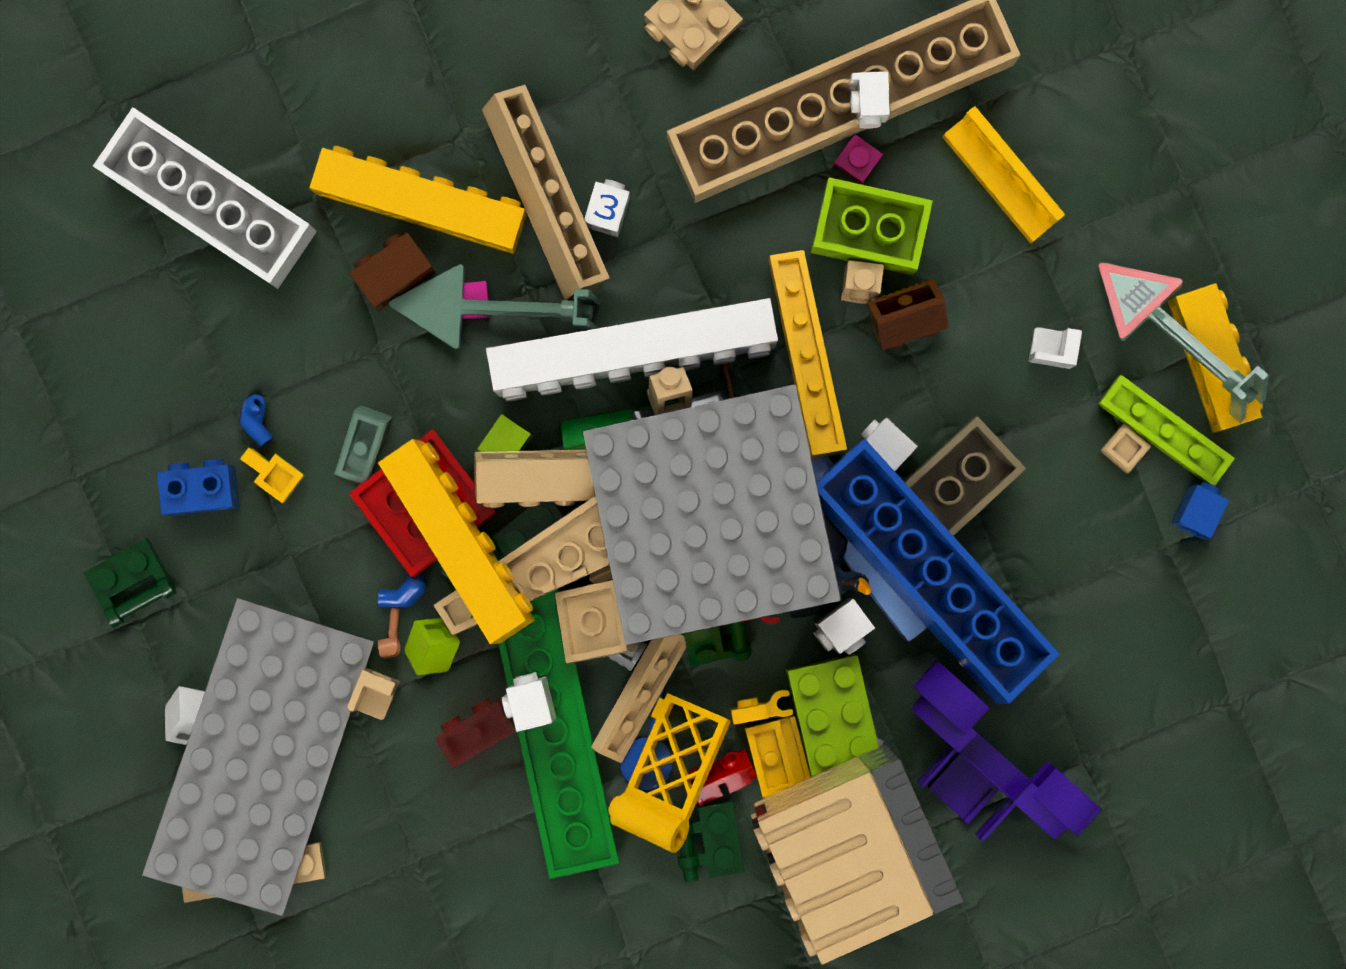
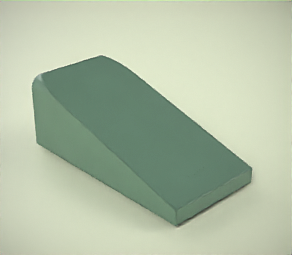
(362, 444)

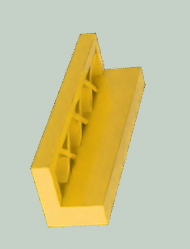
(1003, 175)

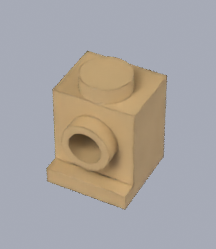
(861, 281)
(668, 385)

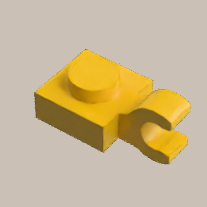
(275, 476)
(750, 710)

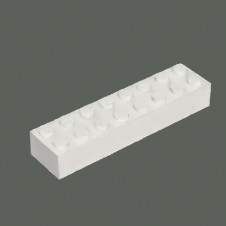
(632, 348)

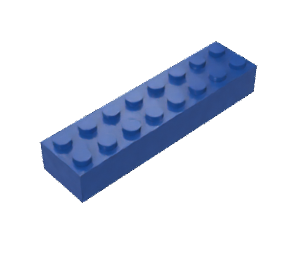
(933, 574)

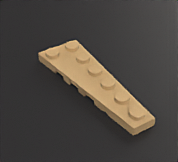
(545, 562)

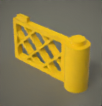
(655, 818)

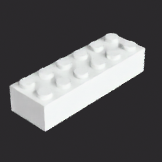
(205, 198)

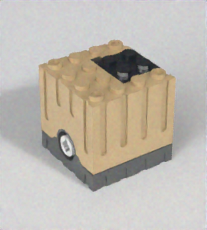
(854, 854)

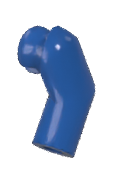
(252, 420)
(406, 595)

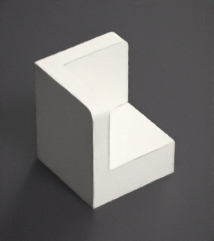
(1055, 347)
(181, 714)

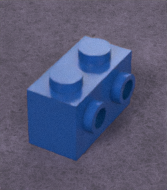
(198, 489)

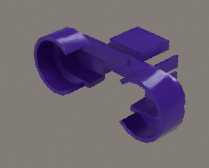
(982, 771)

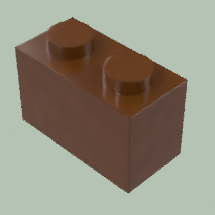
(391, 270)

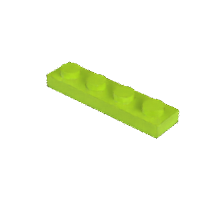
(1166, 431)

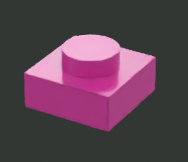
(858, 159)

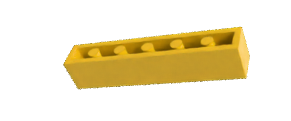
(419, 200)
(456, 541)

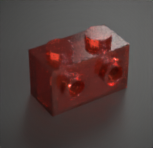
(475, 734)

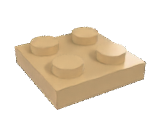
(590, 622)

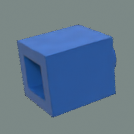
(1200, 510)

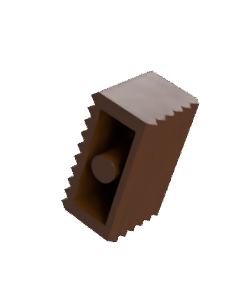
(908, 314)

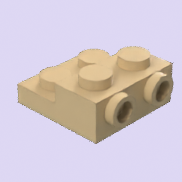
(691, 27)

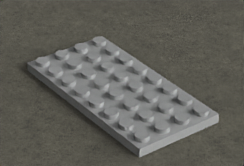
(258, 758)

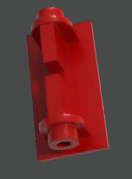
(732, 769)

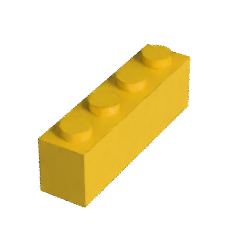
(1205, 317)

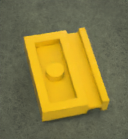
(777, 755)

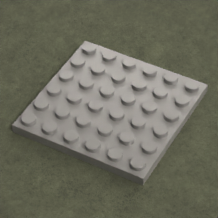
(711, 515)

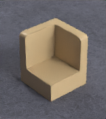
(373, 694)

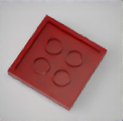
(392, 520)

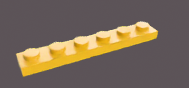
(807, 354)

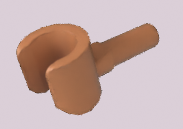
(391, 646)

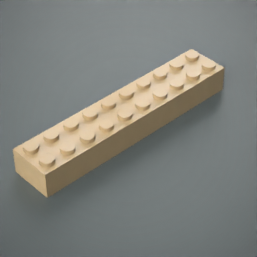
(815, 105)

